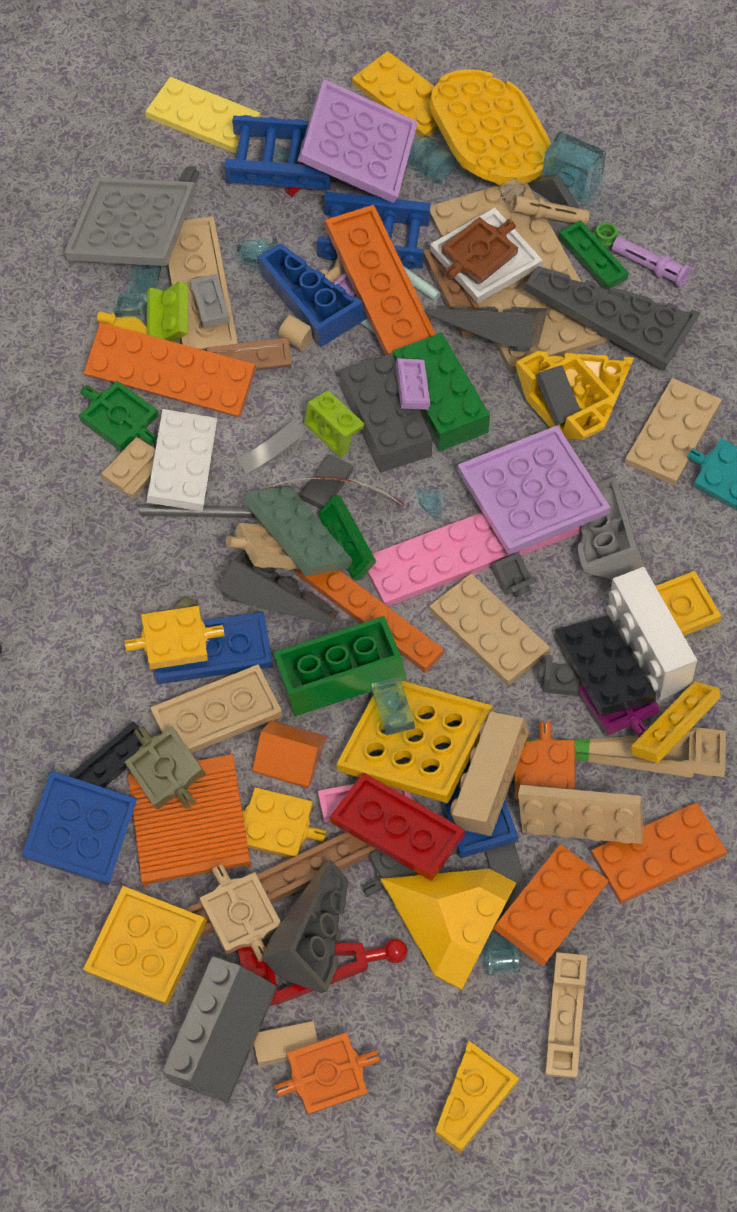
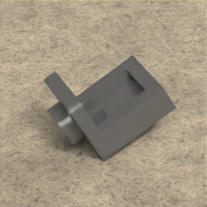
(513, 575)

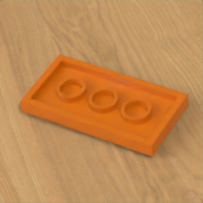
(668, 851)
(551, 905)

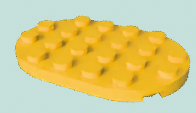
(489, 126)

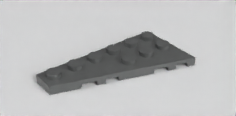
(619, 315)

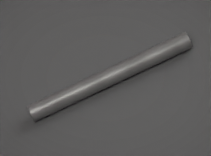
(208, 511)

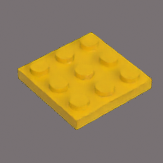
(145, 945)

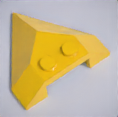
(593, 380)
(450, 916)

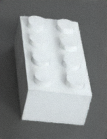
(651, 633)

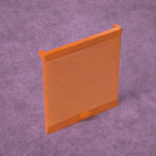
(195, 839)

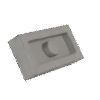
(210, 301)

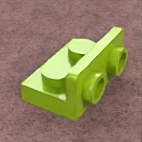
(168, 312)
(332, 422)

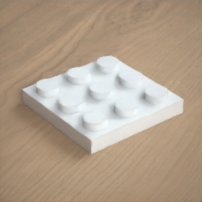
(515, 269)

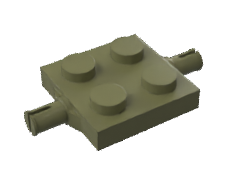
(164, 767)

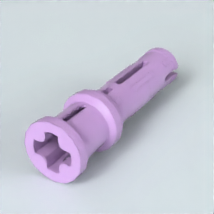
(661, 266)

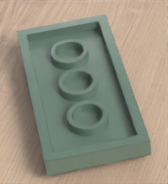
(297, 530)

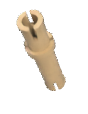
(540, 208)

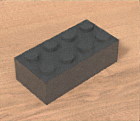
(391, 433)

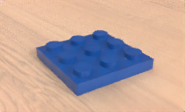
(79, 828)

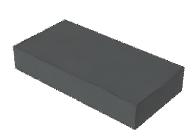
(557, 394)
(320, 491)

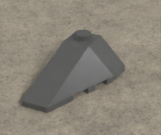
(512, 327)
(307, 936)

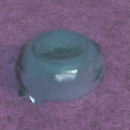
(250, 250)

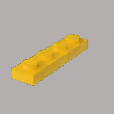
(675, 722)

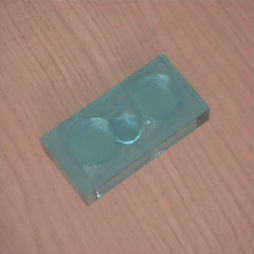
(392, 706)

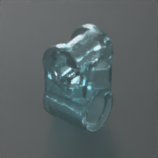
(501, 954)

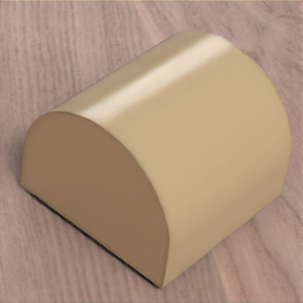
(297, 332)

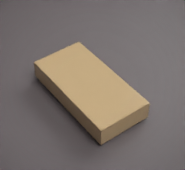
(274, 1044)

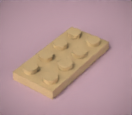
(673, 431)
(489, 629)
(219, 709)
(581, 814)

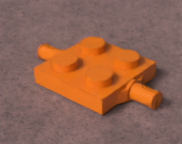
(547, 762)
(326, 1073)

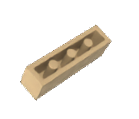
(489, 773)

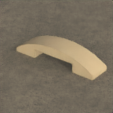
(566, 1015)

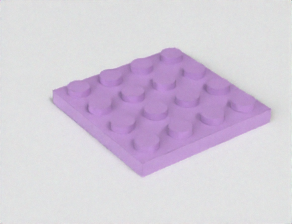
(358, 141)
(533, 489)

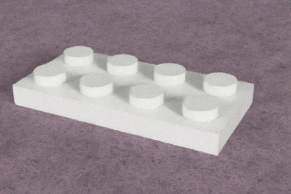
(182, 460)

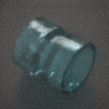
(432, 159)

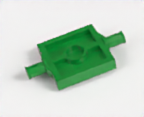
(118, 415)

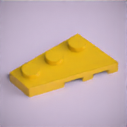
(474, 1097)

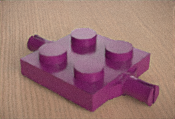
(624, 719)

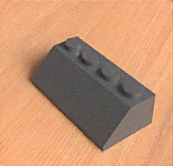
(219, 1030)

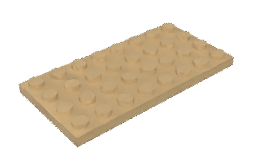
(560, 332)

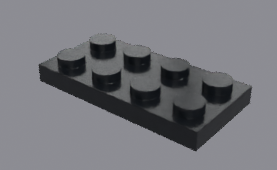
(605, 665)

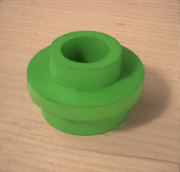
(606, 229)

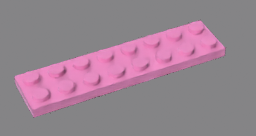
(441, 558)

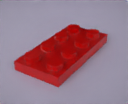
(397, 826)

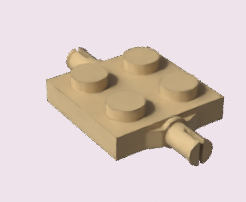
(260, 547)
(240, 912)

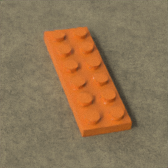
(379, 278)
(170, 369)

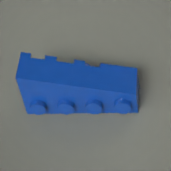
(311, 295)

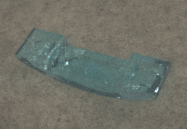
(134, 300)

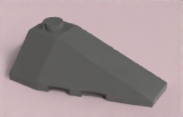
(272, 591)

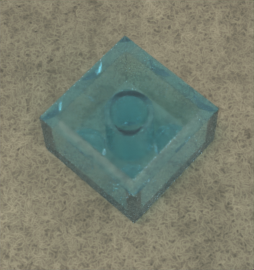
(577, 164)

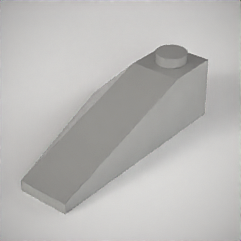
(609, 542)

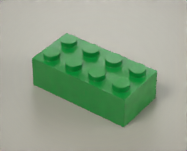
(455, 406)
(338, 665)

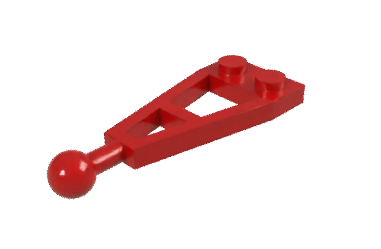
(393, 951)

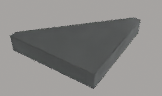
(553, 189)

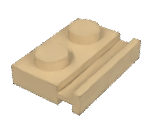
(131, 469)

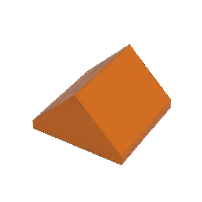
(288, 753)

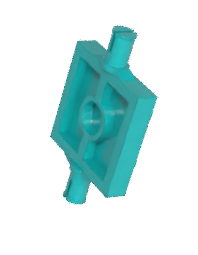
(718, 472)

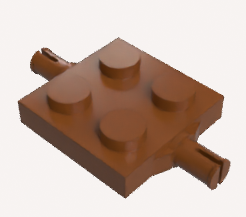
(479, 250)

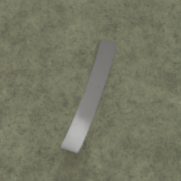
(270, 448)

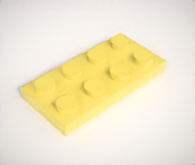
(198, 113)

